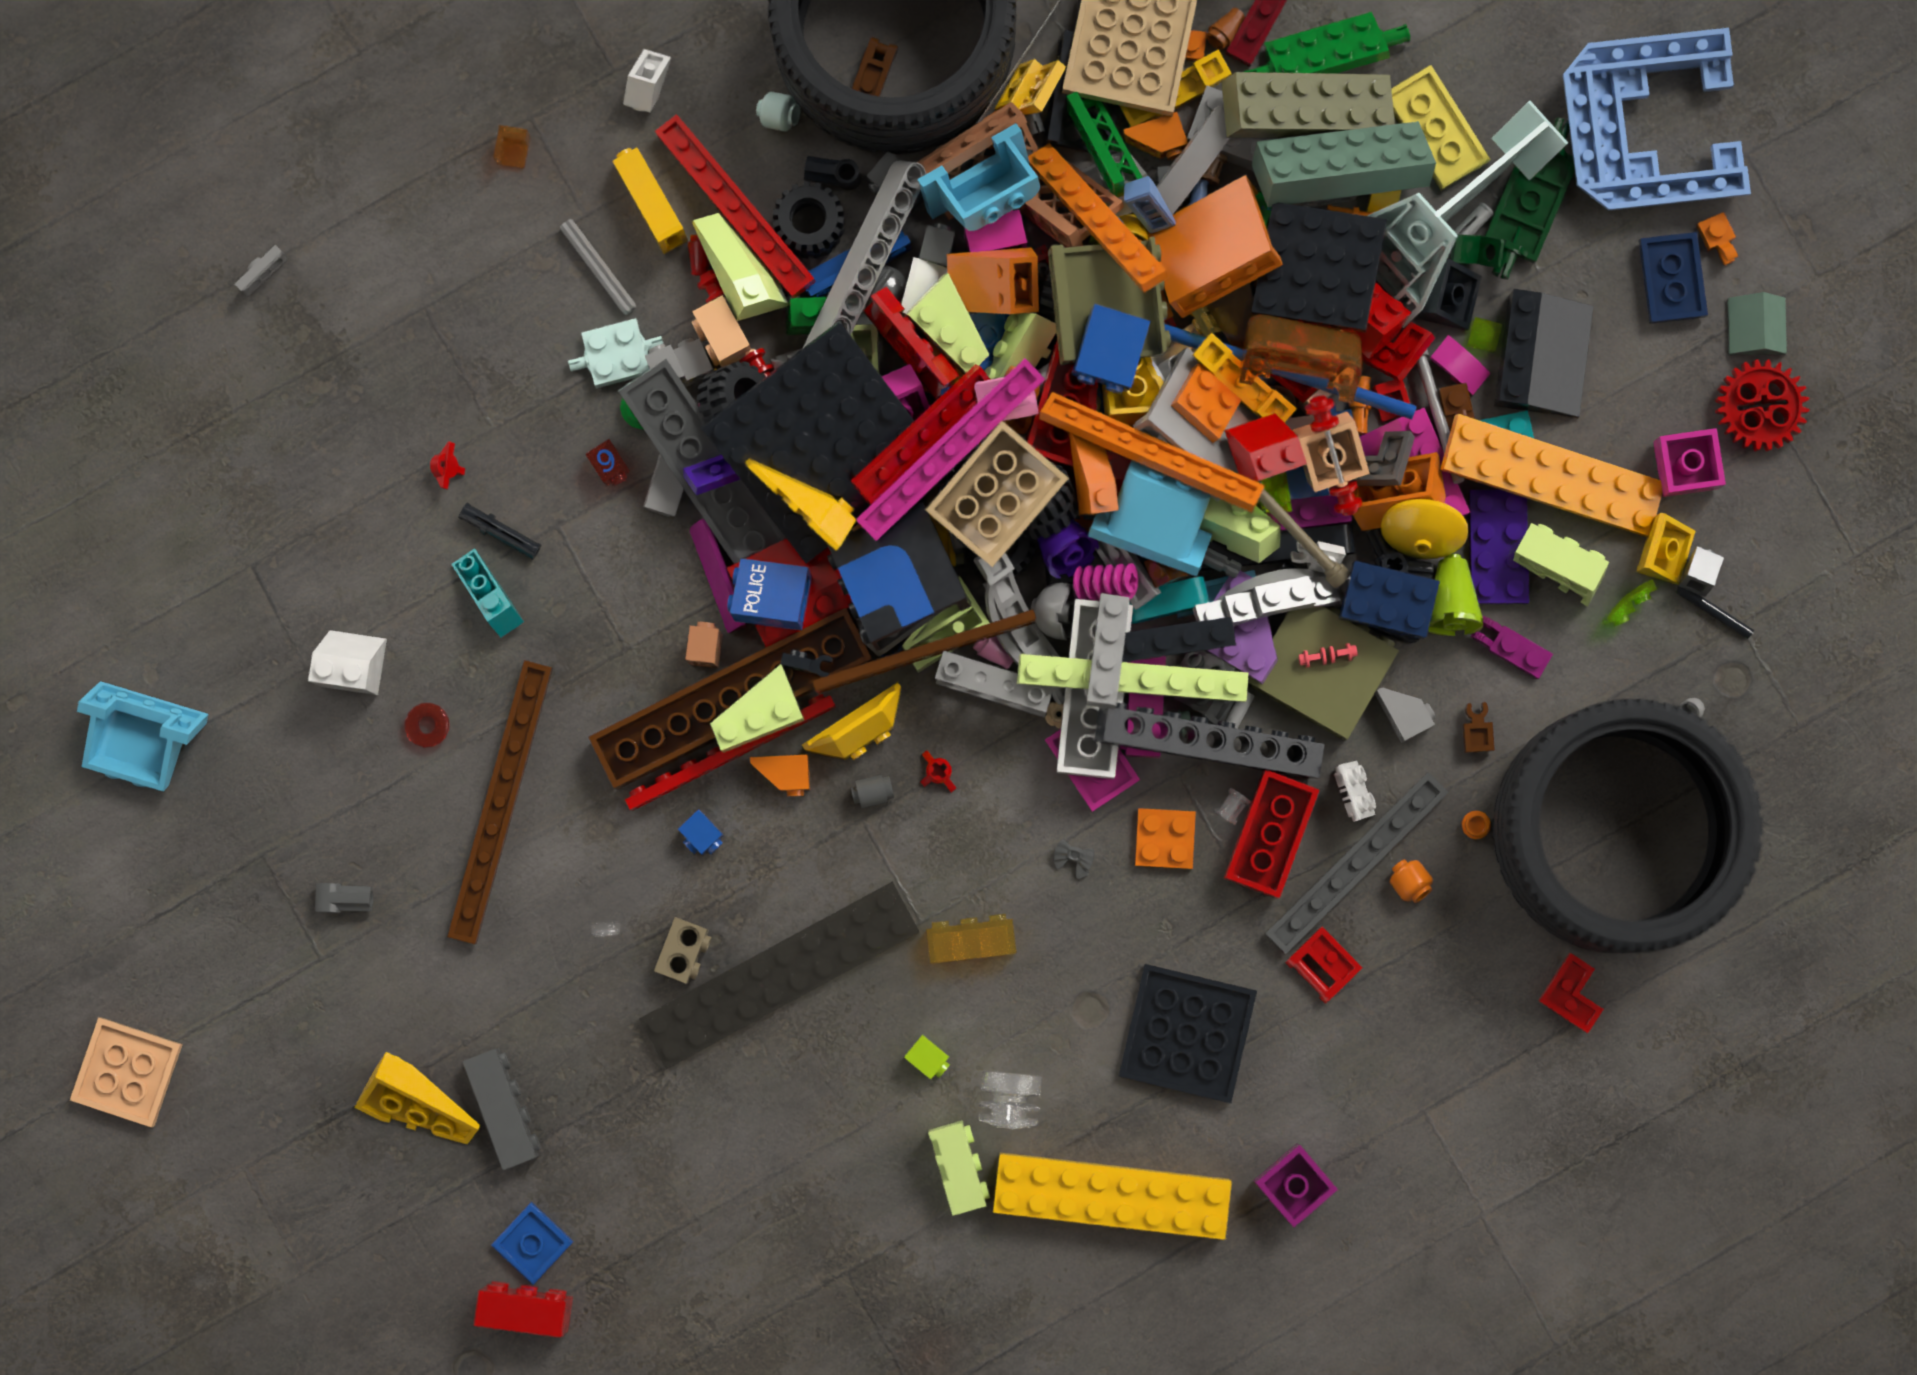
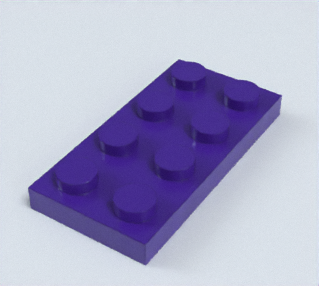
(1495, 532)

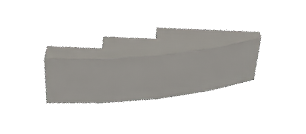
(1194, 160)

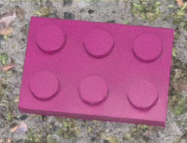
(1099, 790)

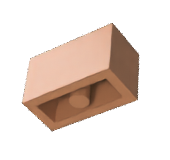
(704, 645)

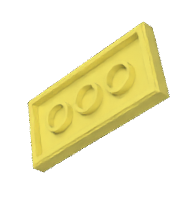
(1445, 128)

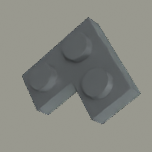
(1391, 462)

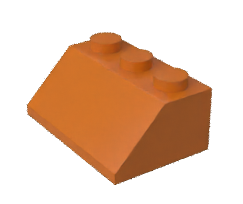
(1420, 481)

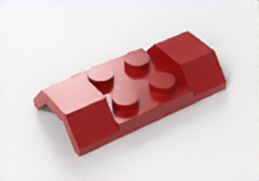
(900, 333)

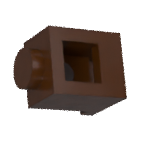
(1163, 574)

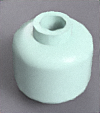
(778, 111)

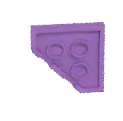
(1254, 642)

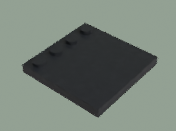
(1188, 1033)

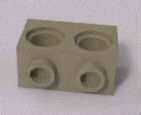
(675, 947)

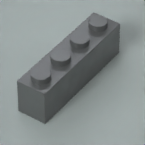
(501, 1108)

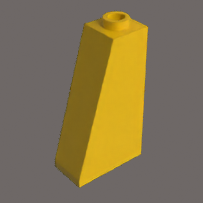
(650, 199)

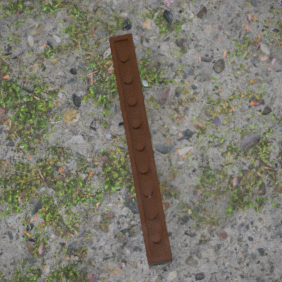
(500, 802)

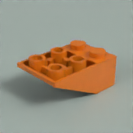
(996, 280)

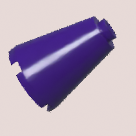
(1067, 550)

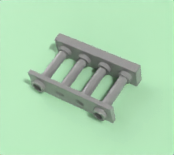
(991, 684)

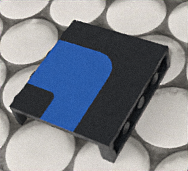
(898, 576)

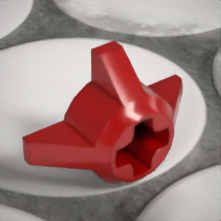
(449, 462)
(936, 774)

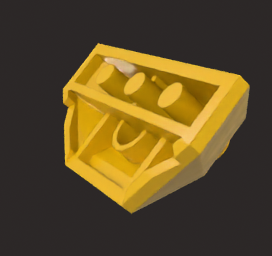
(859, 728)

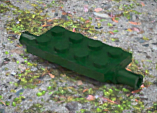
(1530, 208)

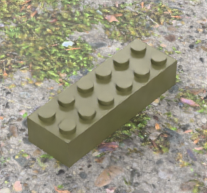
(1304, 103)

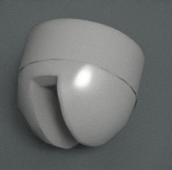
(1693, 705)

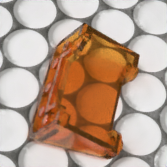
(1302, 350)

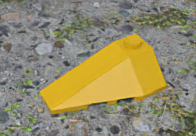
(1136, 402)
(820, 510)
(406, 1095)

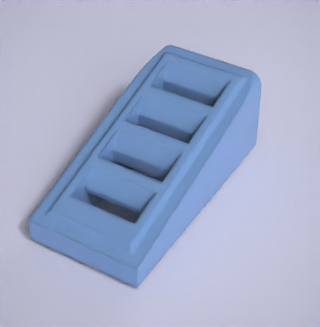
(1144, 196)

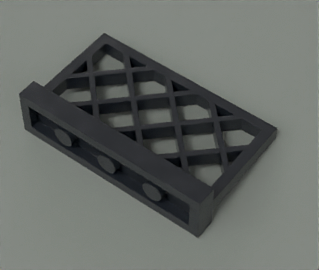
(1057, 108)

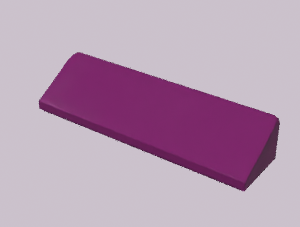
(715, 571)

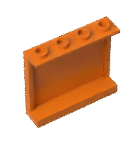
(1215, 247)

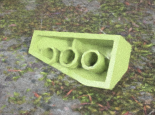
(741, 274)

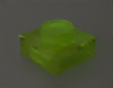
(1484, 334)

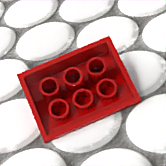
(824, 594)

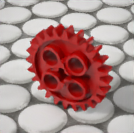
(1757, 381)

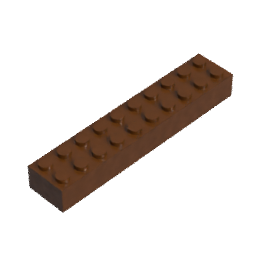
(685, 718)

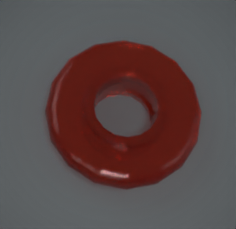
(413, 720)

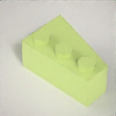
(947, 325)
(1024, 337)
(945, 624)

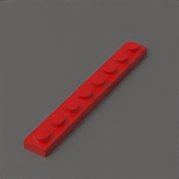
(735, 206)
(716, 758)

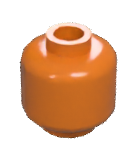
(1411, 880)

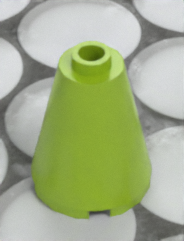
(1456, 599)

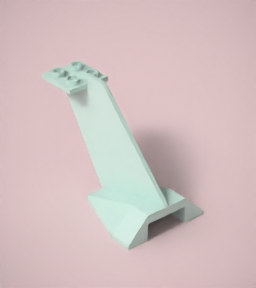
(1419, 237)

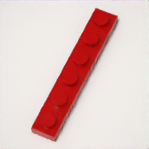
(919, 436)

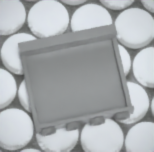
(1170, 426)

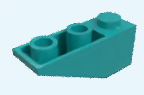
(487, 593)

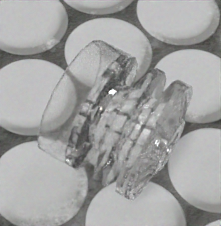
(1010, 1099)

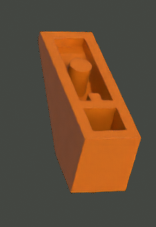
(1092, 477)

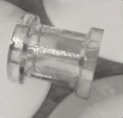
(1232, 806)

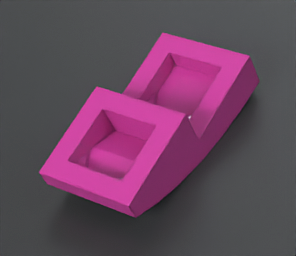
(1460, 364)

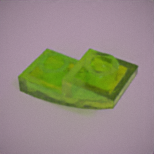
(1622, 608)

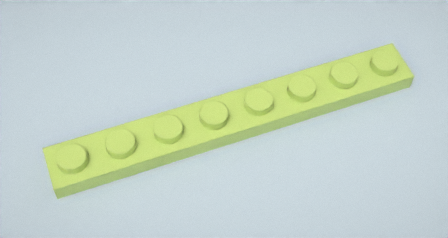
(1136, 678)

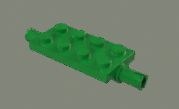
(1333, 47)

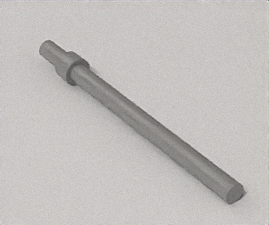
(1435, 405)

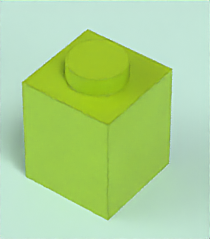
(928, 1058)

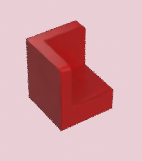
(1394, 390)

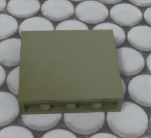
(1091, 277)
(1329, 693)

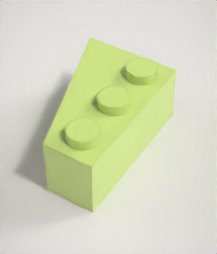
(1243, 532)
(1561, 561)
(758, 713)
(959, 1167)

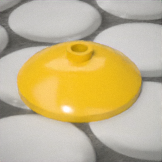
(1424, 529)

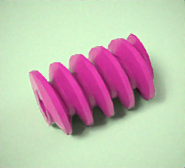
(1110, 580)

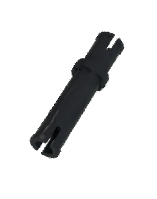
(471, 515)

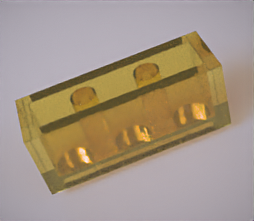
(971, 939)

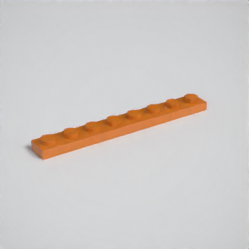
(1097, 218)
(1151, 452)

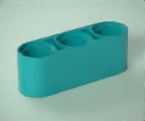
(1173, 599)

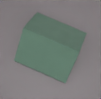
(1757, 324)

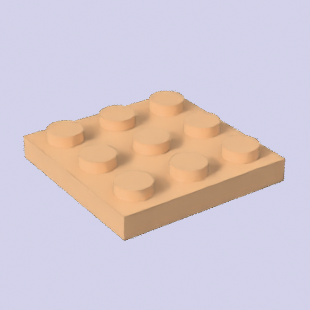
(126, 1072)

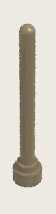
(1335, 573)

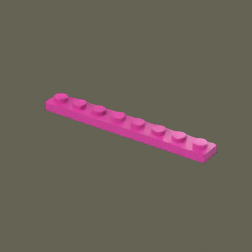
(950, 449)

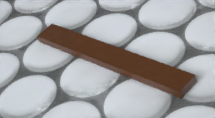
(924, 651)

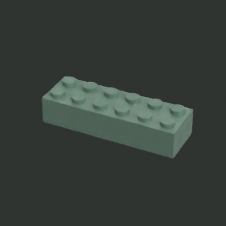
(1343, 163)

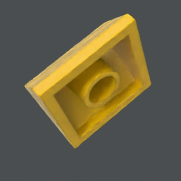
(1666, 549)

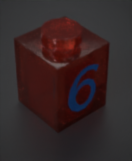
(608, 463)

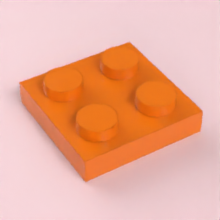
(1206, 402)
(1165, 838)

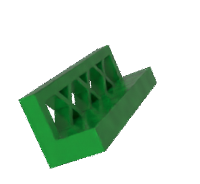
(1098, 147)

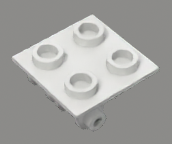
(1354, 778)

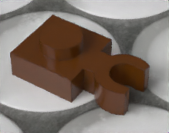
(1478, 734)

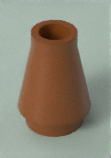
(1224, 30)

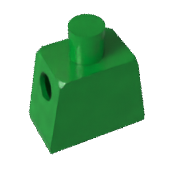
(802, 314)

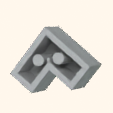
(687, 360)

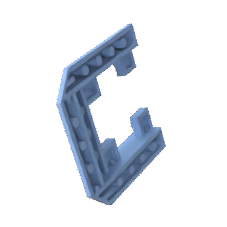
(1617, 72)

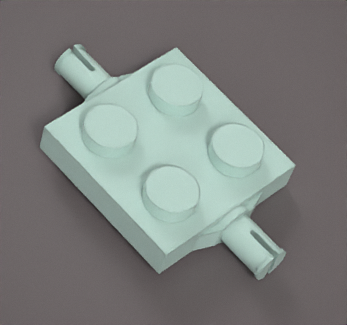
(615, 353)

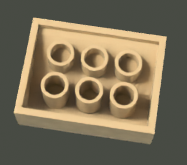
(997, 494)

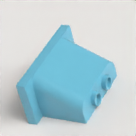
(987, 188)
(1157, 519)
(136, 735)

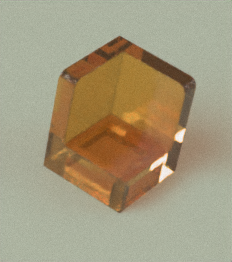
(512, 146)

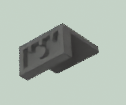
(1212, 709)

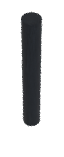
(1716, 612)

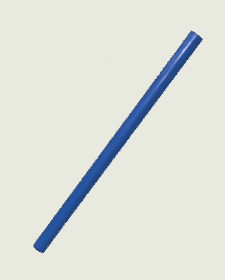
(1362, 395)

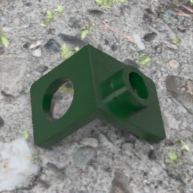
(1472, 250)

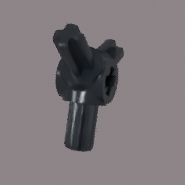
(1386, 555)

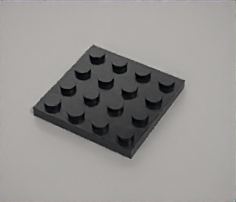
(1325, 269)

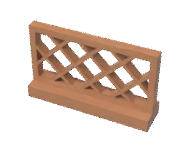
(974, 142)
(1062, 226)

